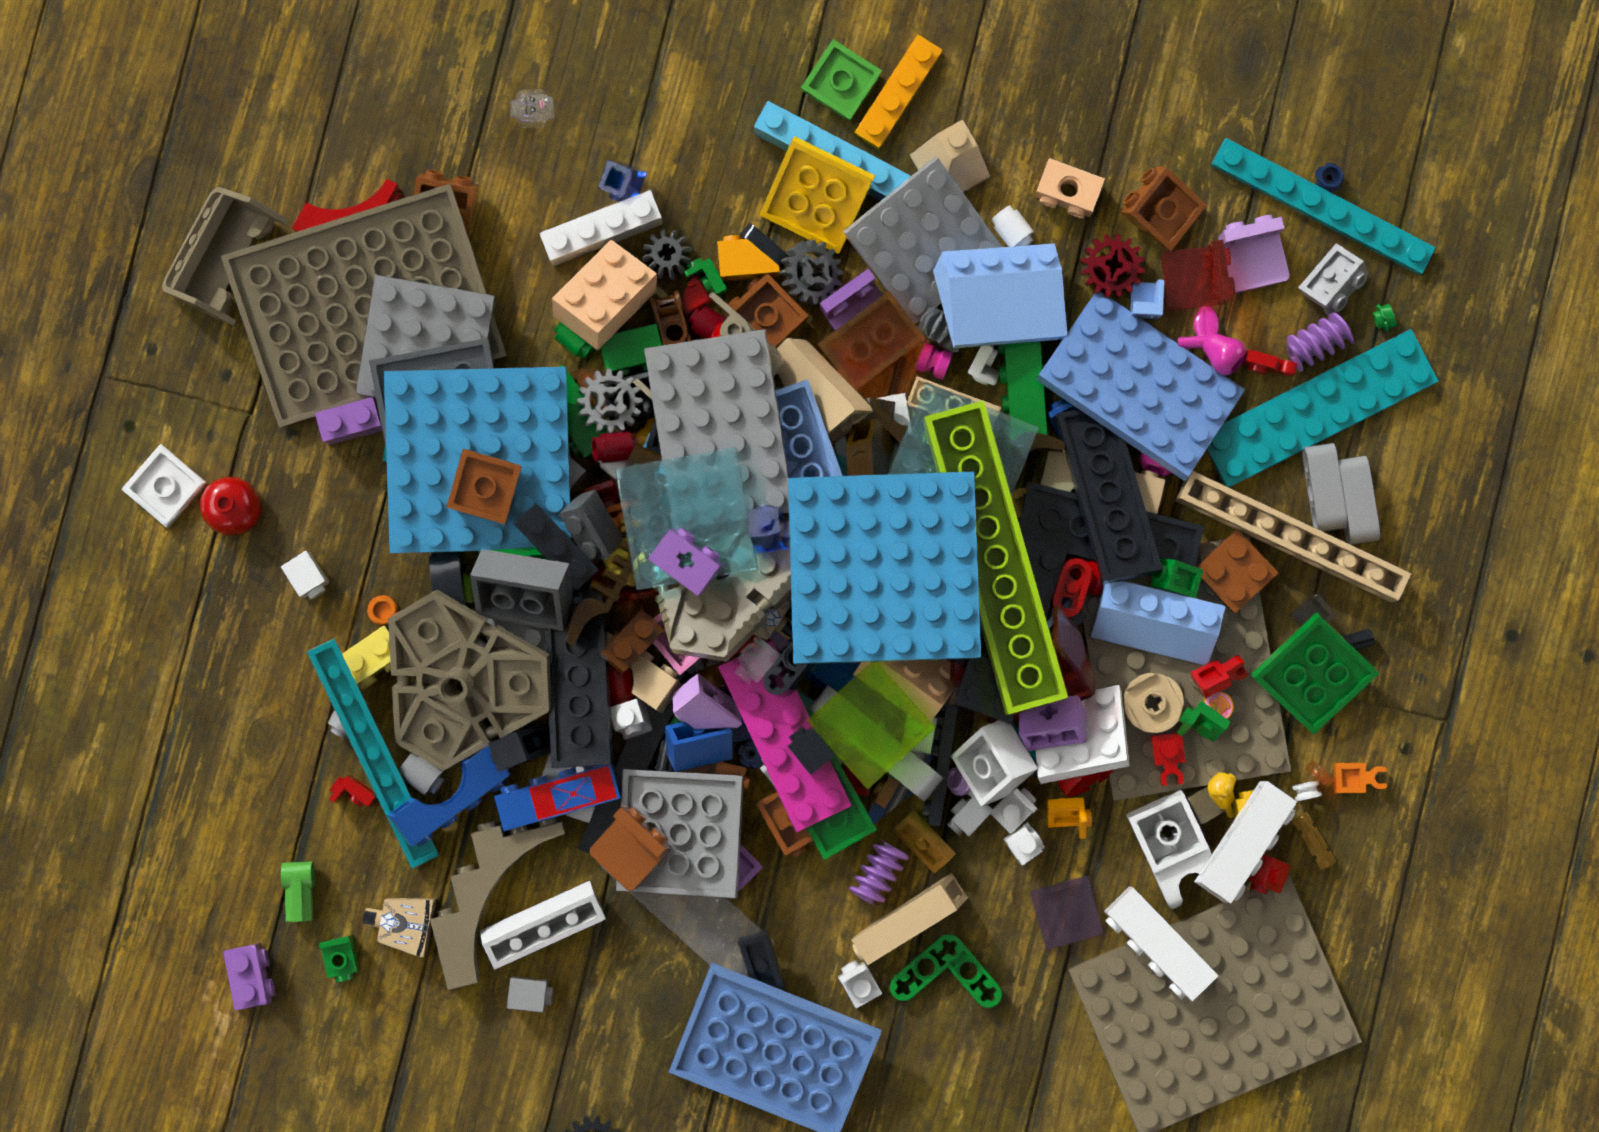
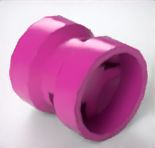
(934, 360)

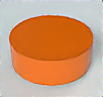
(381, 609)

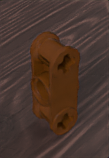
(670, 316)

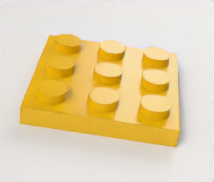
(816, 194)

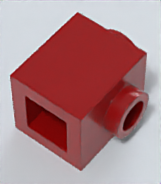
(1270, 876)

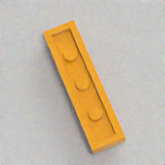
(898, 92)

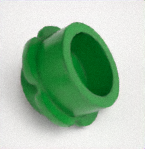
(1384, 317)

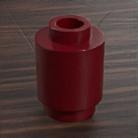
(705, 322)
(613, 446)

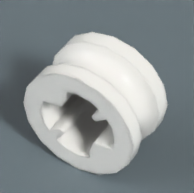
(1307, 790)

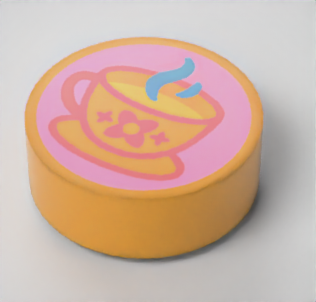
(1220, 703)

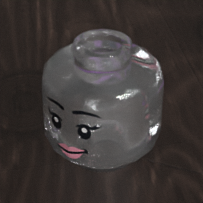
(532, 108)

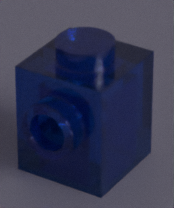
(621, 180)
(767, 529)

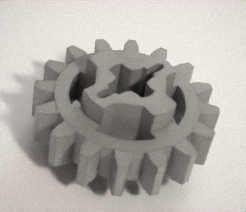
(617, 410)

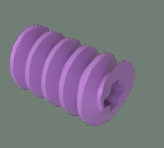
(1318, 339)
(878, 873)

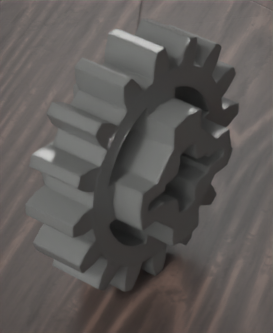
(811, 272)

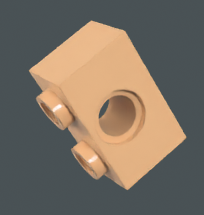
(1086, 186)

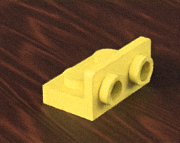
(369, 657)

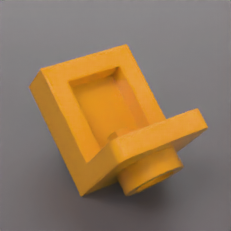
(1069, 812)

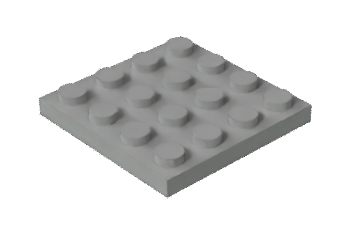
(911, 229)
(419, 317)
(702, 826)

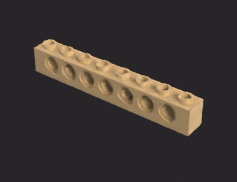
(1293, 537)

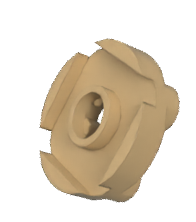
(1158, 686)

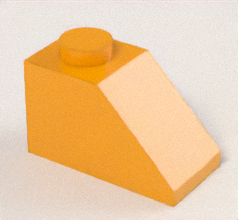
(743, 260)

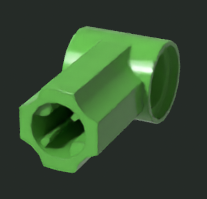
(298, 881)

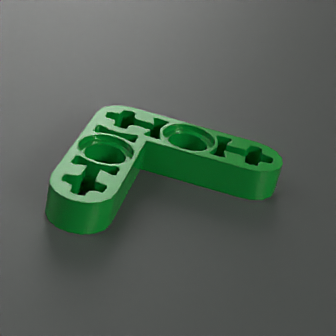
(954, 963)

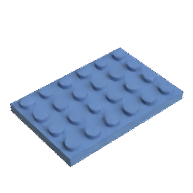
(1140, 385)
(774, 1050)

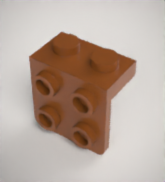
(630, 848)

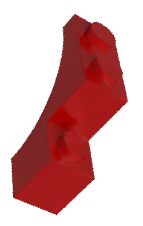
(314, 216)

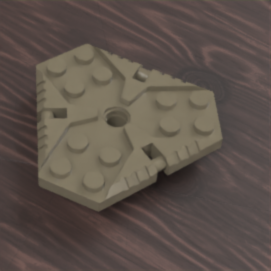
(725, 614)
(499, 680)

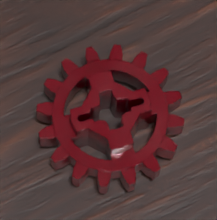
(1124, 268)

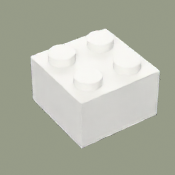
(994, 762)

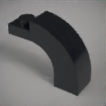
(448, 575)

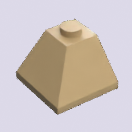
(957, 153)

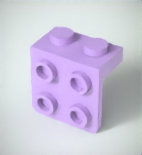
(1256, 253)

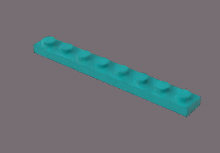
(1323, 206)
(365, 739)

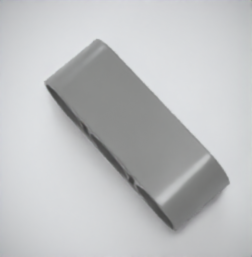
(1324, 487)
(1359, 501)

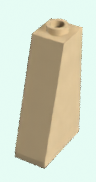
(835, 397)
(909, 919)

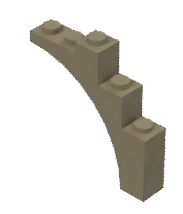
(458, 931)

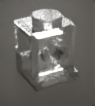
(756, 661)

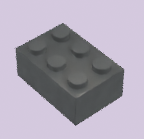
(522, 589)

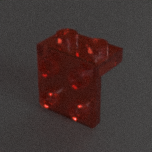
(1197, 277)

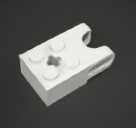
(1174, 855)

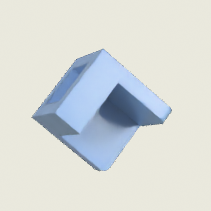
(1147, 300)

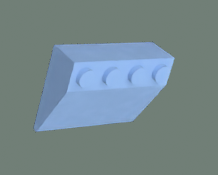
(1002, 295)

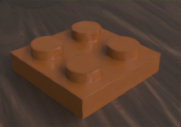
(484, 486)
(1236, 571)

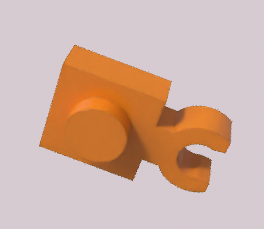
(1354, 777)

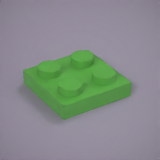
(841, 80)

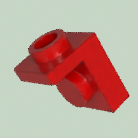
(359, 792)

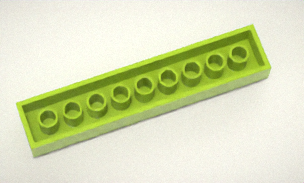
(1008, 593)

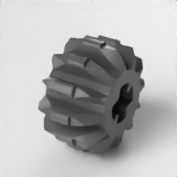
(658, 250)
(935, 329)

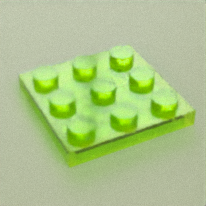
(871, 724)

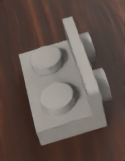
(1334, 279)

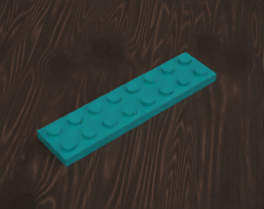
(1320, 408)

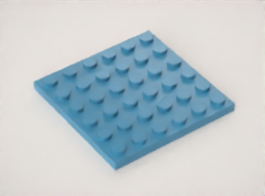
(494, 412)
(884, 568)

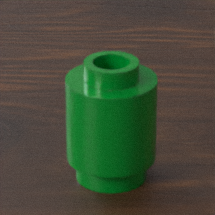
(572, 342)

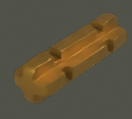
(1314, 841)

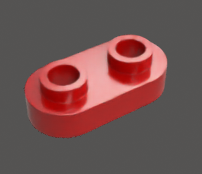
(1072, 589)

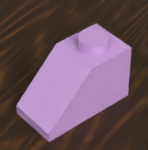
(705, 705)

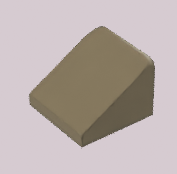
(1203, 806)

